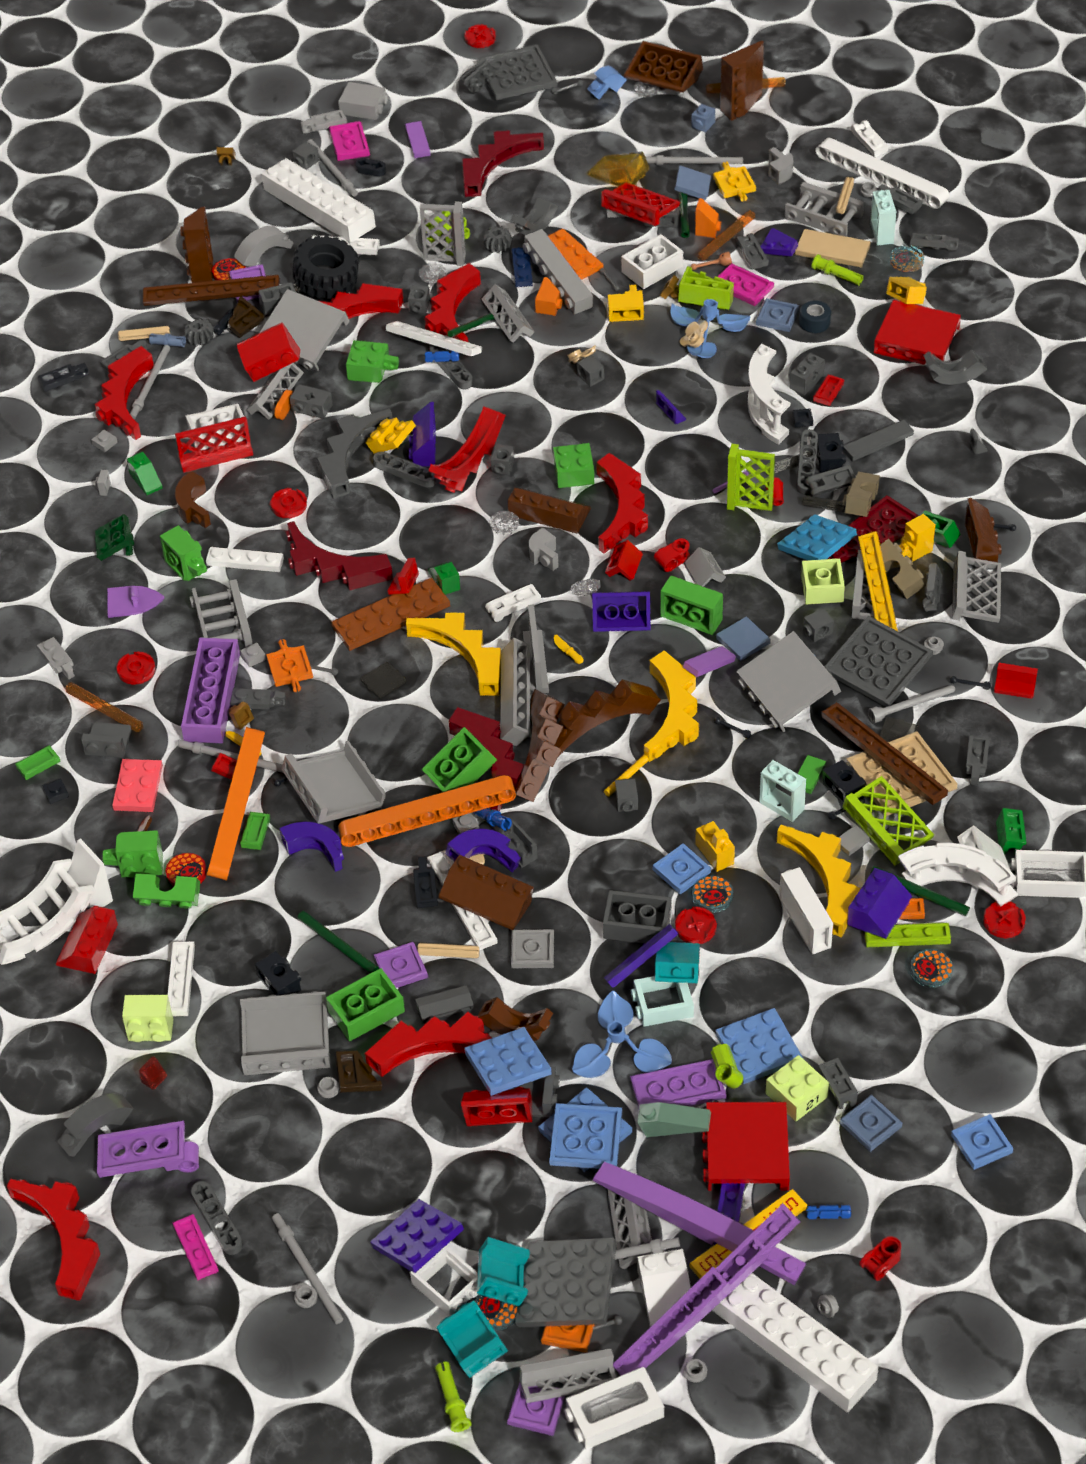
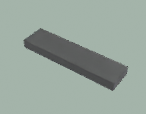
(878, 440)

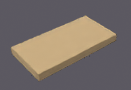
(833, 247)

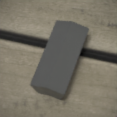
(444, 1003)

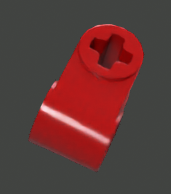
(673, 554)
(880, 1261)

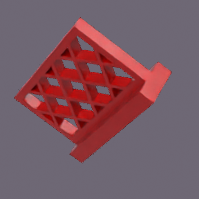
(638, 203)
(215, 454)

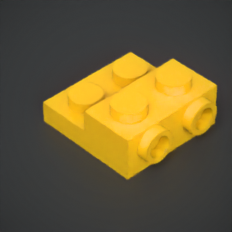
(389, 435)

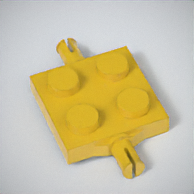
(734, 181)

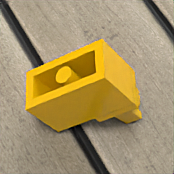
(906, 290)
(626, 306)
(918, 538)
(715, 846)

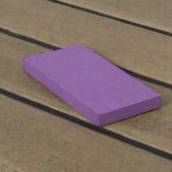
(679, 1085)

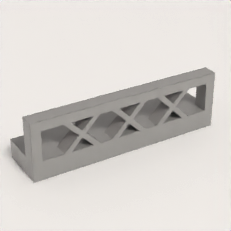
(508, 309)
(270, 386)
(858, 592)
(637, 1223)
(566, 1371)

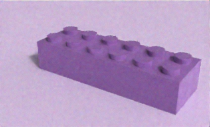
(210, 690)

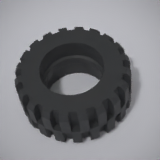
(328, 252)

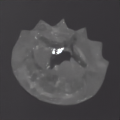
(641, 89)
(427, 276)
(508, 518)
(585, 587)

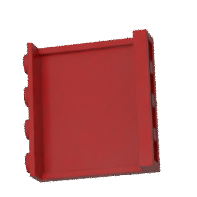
(914, 330)
(747, 1143)

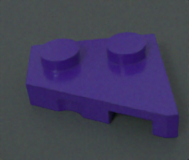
(779, 244)

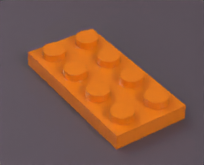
(575, 254)

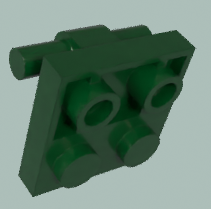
(114, 537)

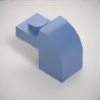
(606, 78)

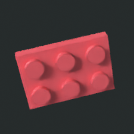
(137, 785)

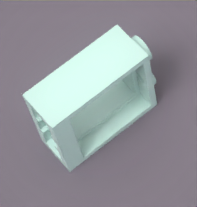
(883, 217)
(770, 796)
(665, 1013)

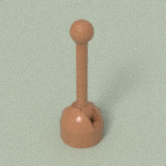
(724, 259)

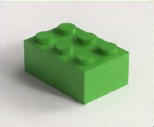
(691, 605)
(459, 762)
(365, 1004)

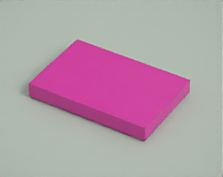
(349, 141)
(747, 285)

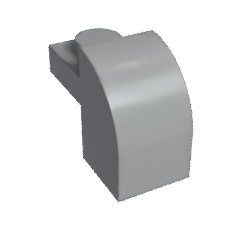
(780, 166)
(542, 548)

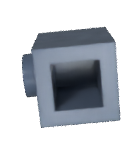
(703, 118)

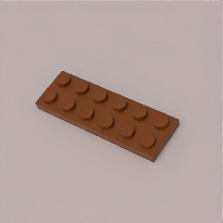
(390, 614)

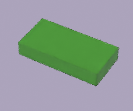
(37, 762)
(811, 771)
(255, 830)

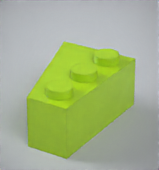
(698, 287)

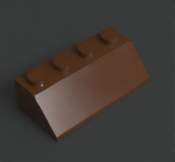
(198, 246)
(548, 510)
(486, 892)

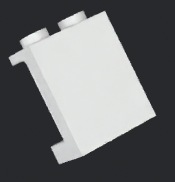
(977, 839)

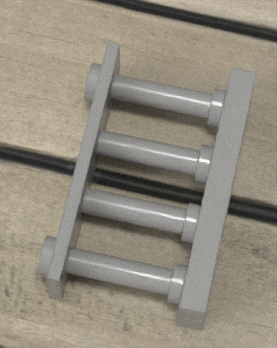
(828, 199)
(234, 607)

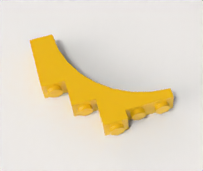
(468, 643)
(679, 724)
(834, 872)

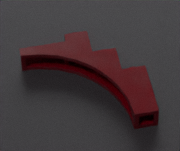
(491, 155)
(353, 570)
(488, 734)

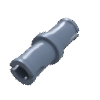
(167, 339)

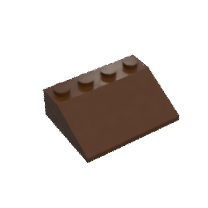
(665, 67)
(741, 80)

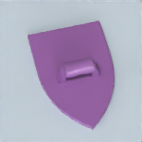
(132, 600)

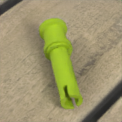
(830, 267)
(454, 1405)

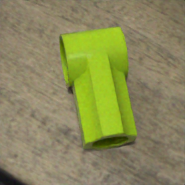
(726, 1067)

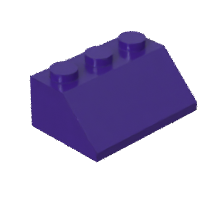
(424, 437)
(621, 611)
(878, 904)

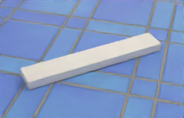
(433, 338)
(475, 925)

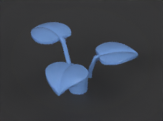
(730, 322)
(614, 1016)

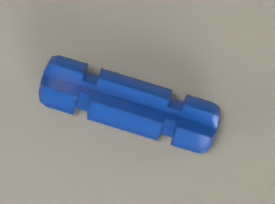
(441, 356)
(828, 1211)

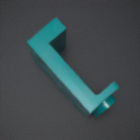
(678, 963)
(502, 1271)
(471, 1338)

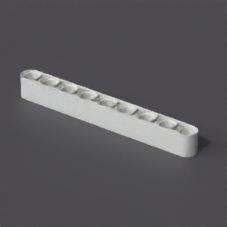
(882, 172)

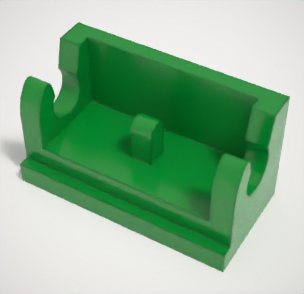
(1011, 829)

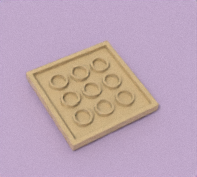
(919, 753)

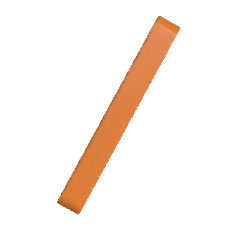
(236, 804)
(426, 811)

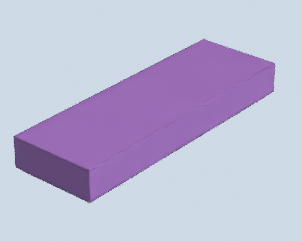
(417, 139)
(709, 661)

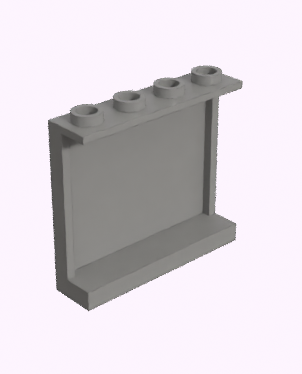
(309, 323)
(786, 680)
(334, 784)
(284, 1033)

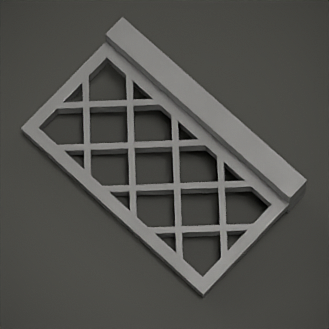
(455, 220)
(962, 600)
(538, 669)

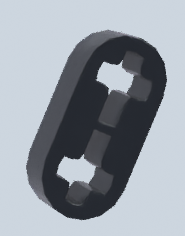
(370, 167)

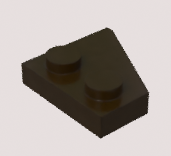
(244, 318)
(354, 1073)

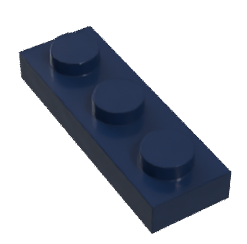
(522, 268)

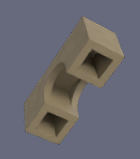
(861, 493)
(907, 580)

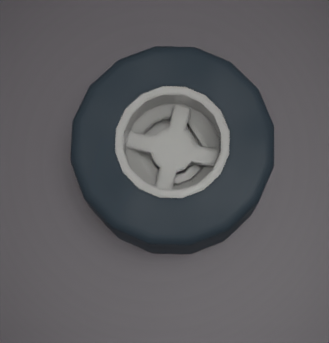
(815, 316)

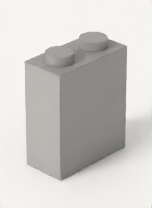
(363, 100)

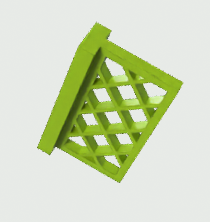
(736, 478)
(873, 827)

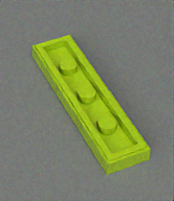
(912, 935)

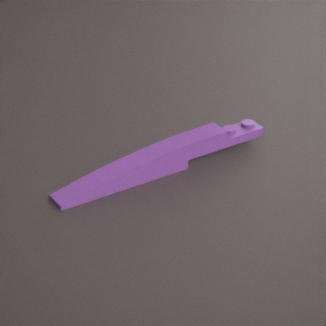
(692, 1217)
(708, 1292)

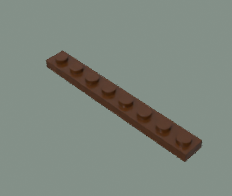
(208, 290)
(885, 753)

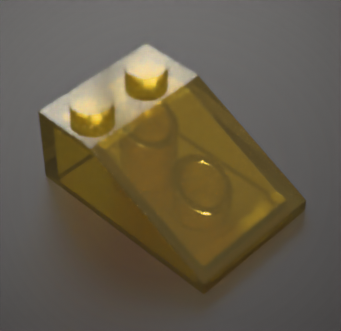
(621, 168)

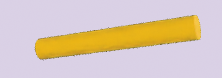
(627, 774)

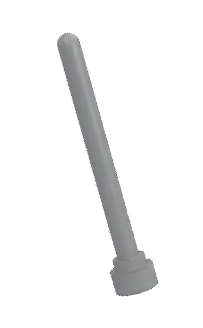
(876, 713)

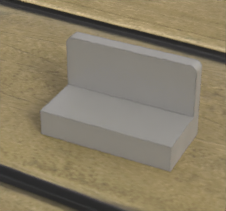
(704, 567)

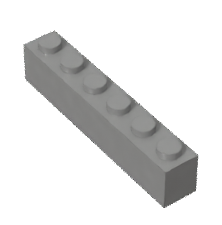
(558, 270)
(515, 692)

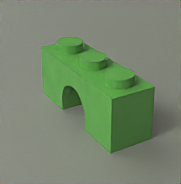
(184, 893)

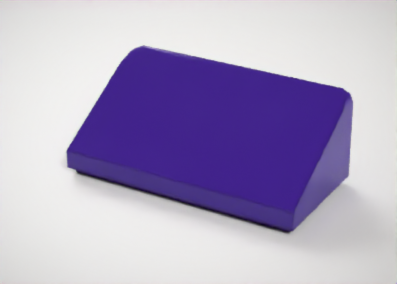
(668, 408)

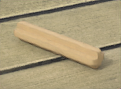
(845, 195)
(143, 333)
(448, 950)

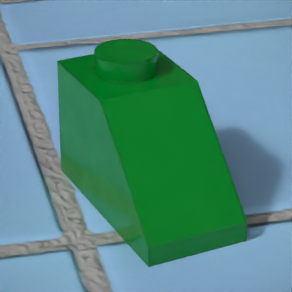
(144, 473)
(945, 529)
(445, 577)

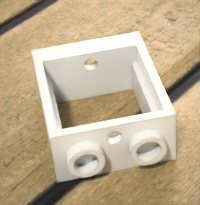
(445, 1256)

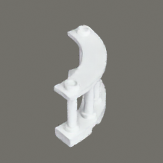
(763, 397)
(959, 864)
(50, 929)

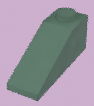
(672, 1119)

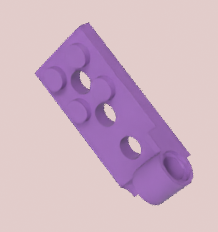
(174, 1156)

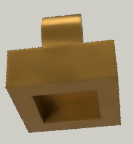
(225, 153)
(671, 288)
(240, 715)

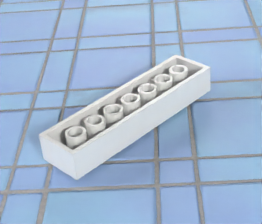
(318, 200)
(798, 1342)

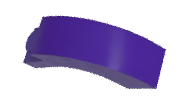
(313, 836)
(483, 842)

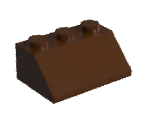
(981, 533)

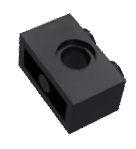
(830, 452)
(842, 780)
(277, 975)

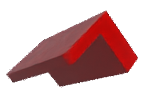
(624, 560)
(405, 579)
(1015, 680)

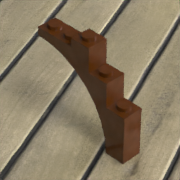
(601, 707)
(542, 748)

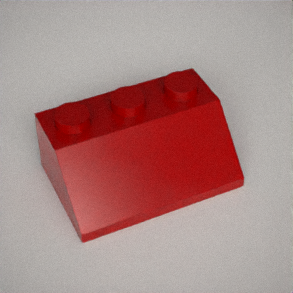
(268, 351)
(88, 940)
(502, 1108)

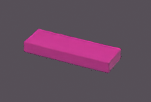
(195, 1247)

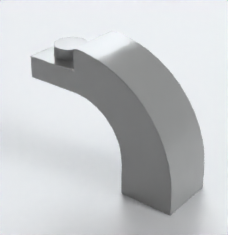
(258, 242)

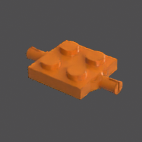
(289, 665)

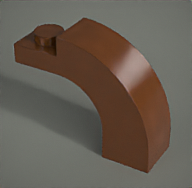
(186, 493)
(504, 1019)

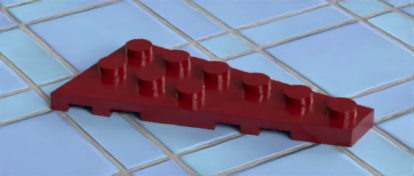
(885, 518)

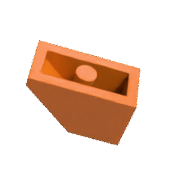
(706, 220)
(548, 298)

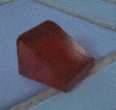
(152, 1073)

